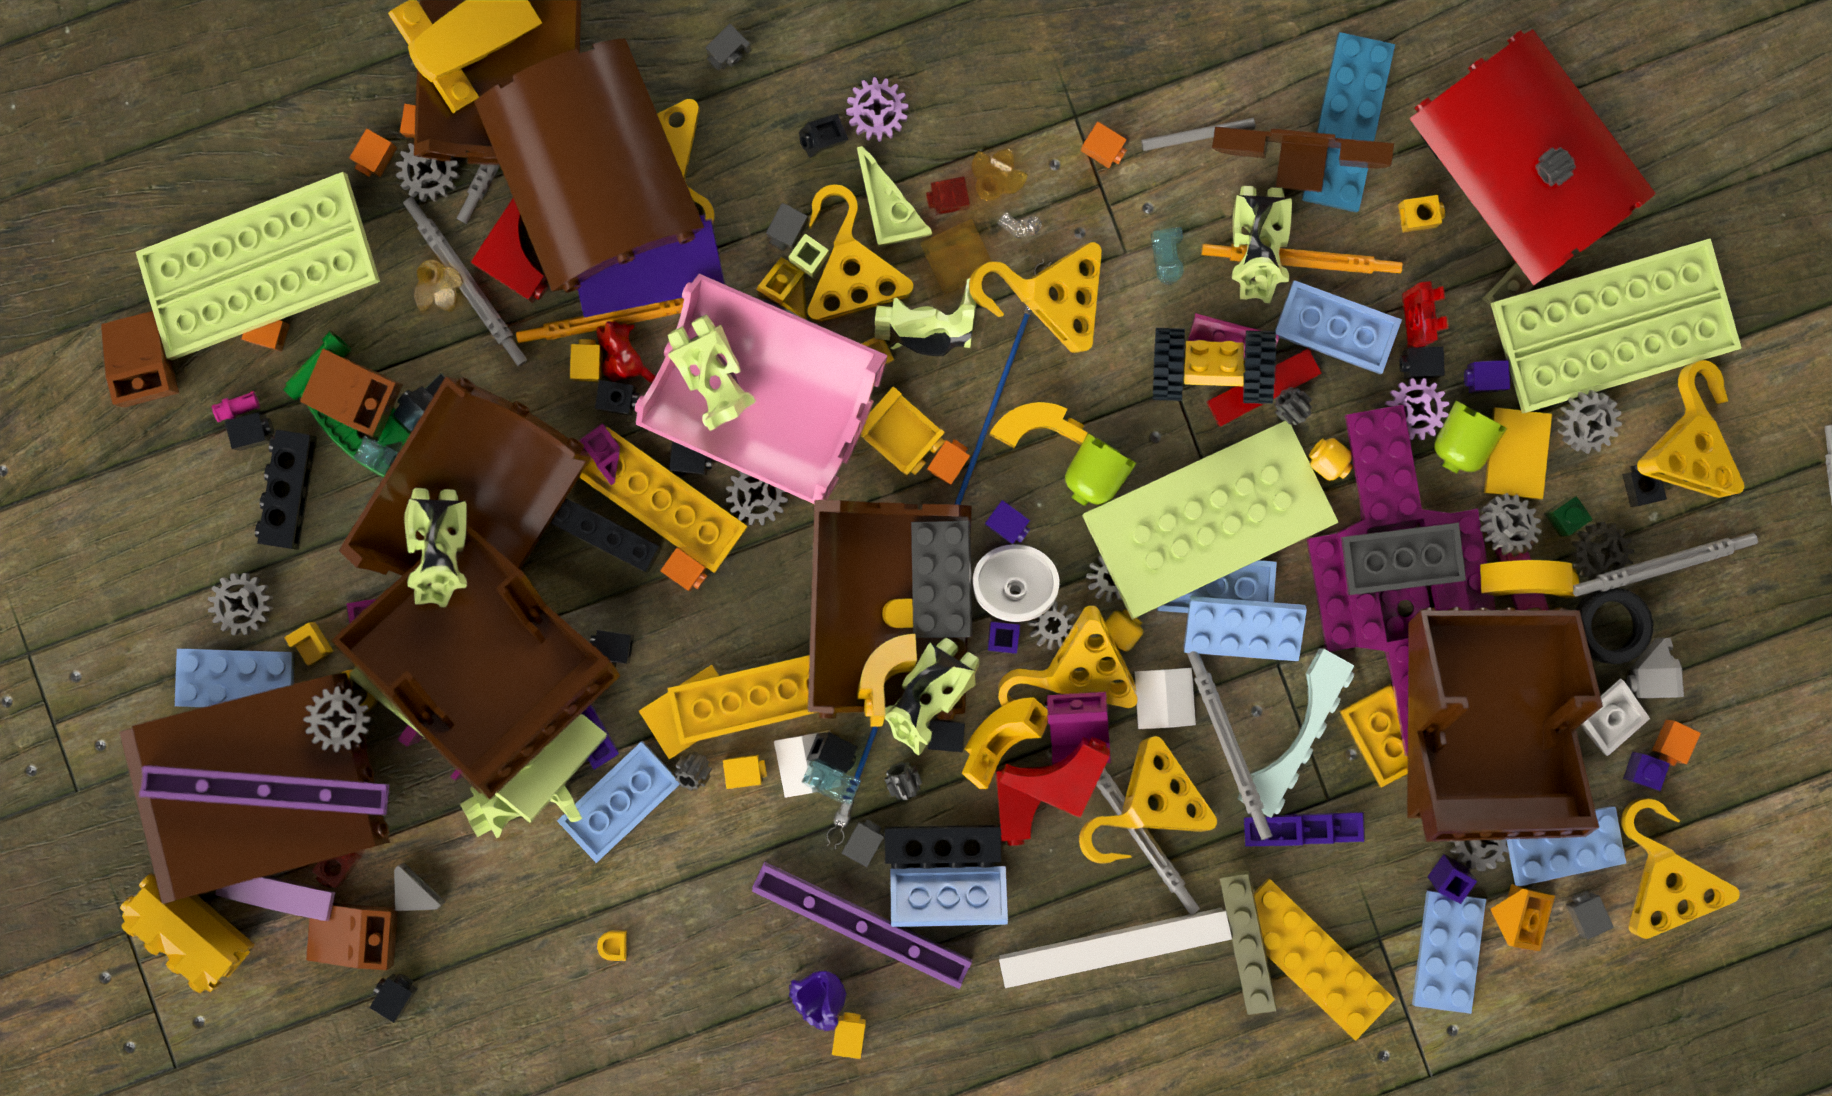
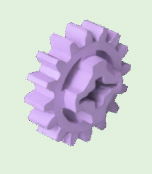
(866, 110)
(1424, 398)

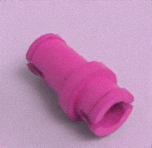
(232, 407)

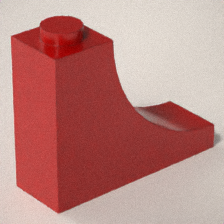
(506, 259)
(1065, 783)
(1015, 812)

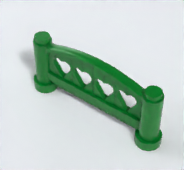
(341, 434)

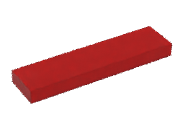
(1287, 374)

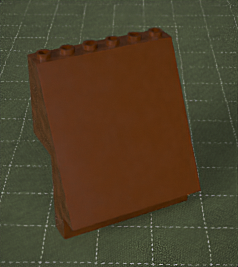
(485, 673)
(1498, 724)
(224, 844)

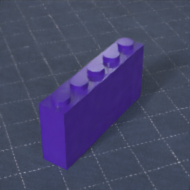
(653, 275)

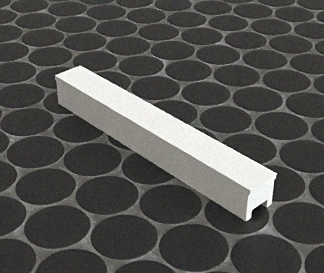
(1115, 947)

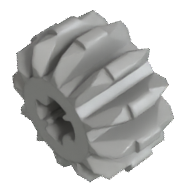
(1102, 584)
(1061, 629)

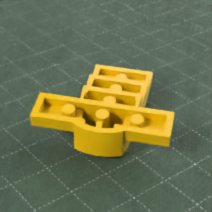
(461, 39)

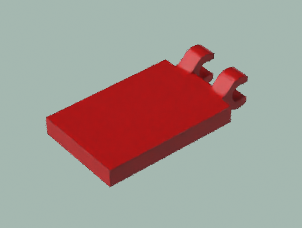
(1421, 314)

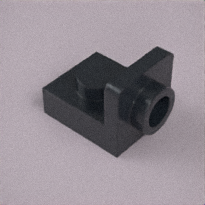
(822, 135)

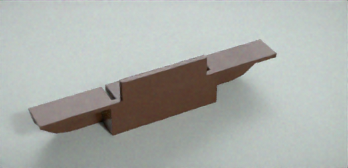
(1302, 153)

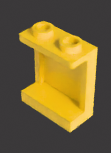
(901, 433)

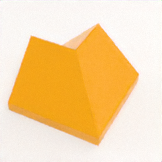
(1524, 917)

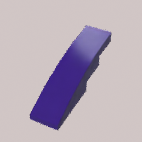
(1308, 829)

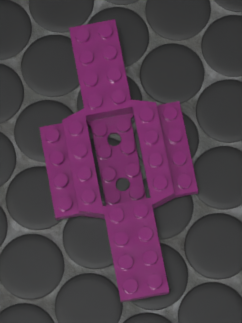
(1389, 503)

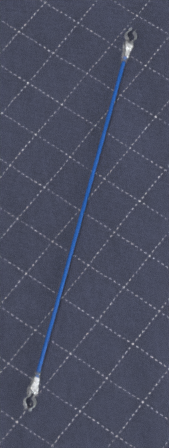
(843, 814)

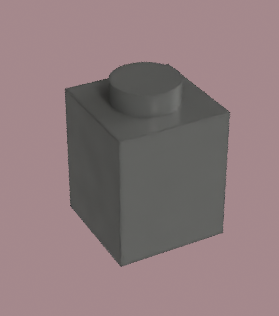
(786, 227)
(863, 842)
(1589, 915)

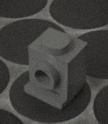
(727, 48)

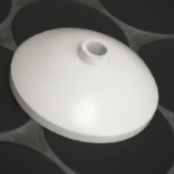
(1019, 570)

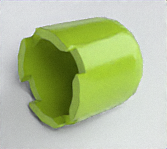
(1467, 439)
(1097, 472)

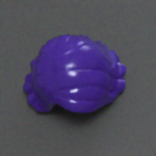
(819, 999)

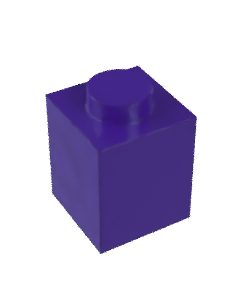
(1487, 376)
(1008, 523)
(1003, 637)
(1646, 771)
(1452, 879)

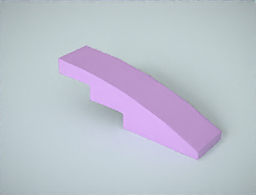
(282, 896)

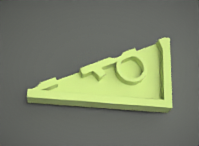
(891, 213)

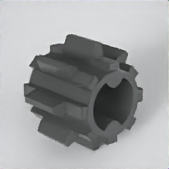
(1555, 166)
(1293, 406)
(693, 771)
(903, 780)

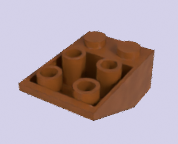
(136, 361)
(351, 393)
(354, 937)

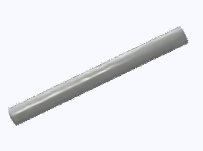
(1193, 135)

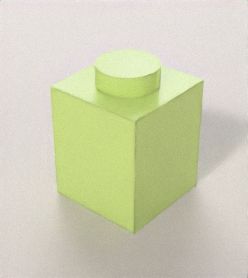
(809, 255)

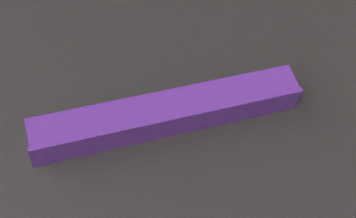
(264, 790)
(861, 925)

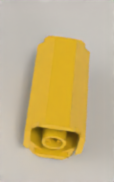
(190, 934)

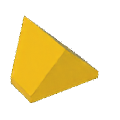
(785, 287)

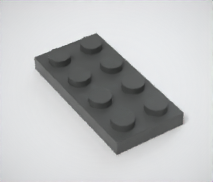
(1403, 558)
(941, 579)

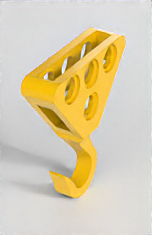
(681, 143)
(846, 249)
(1034, 292)
(1694, 444)
(1084, 652)
(1147, 782)
(1653, 891)

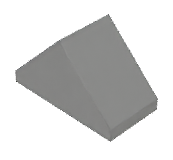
(413, 892)

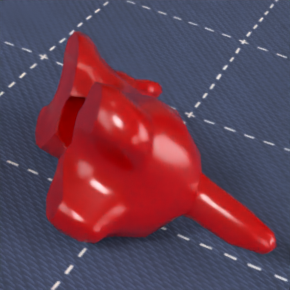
(622, 358)

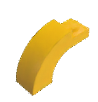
(1034, 416)
(887, 660)

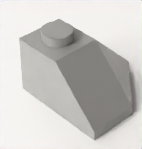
(1656, 672)

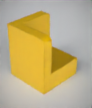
(309, 642)

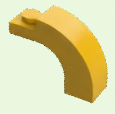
(1528, 577)
(1000, 731)

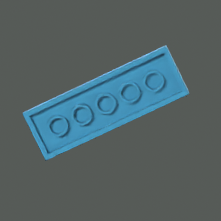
(1351, 112)

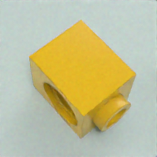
(1410, 219)
(586, 361)
(744, 771)
(849, 1036)

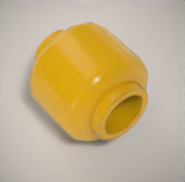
(1331, 459)
(1124, 629)

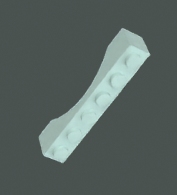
(1324, 680)

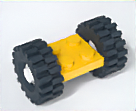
(1214, 364)

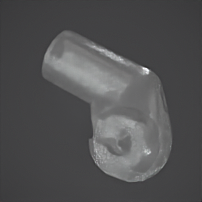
(1020, 228)

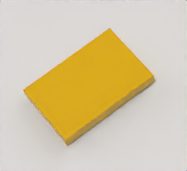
(1520, 456)
(661, 721)
(1378, 735)

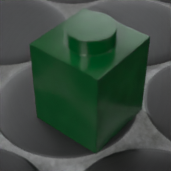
(1568, 516)

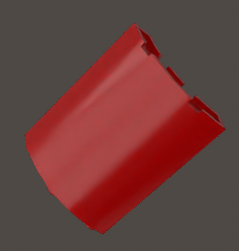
(1495, 130)

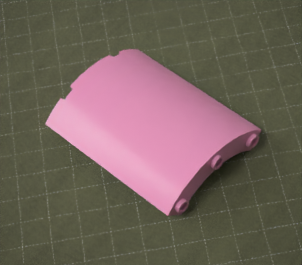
(806, 387)

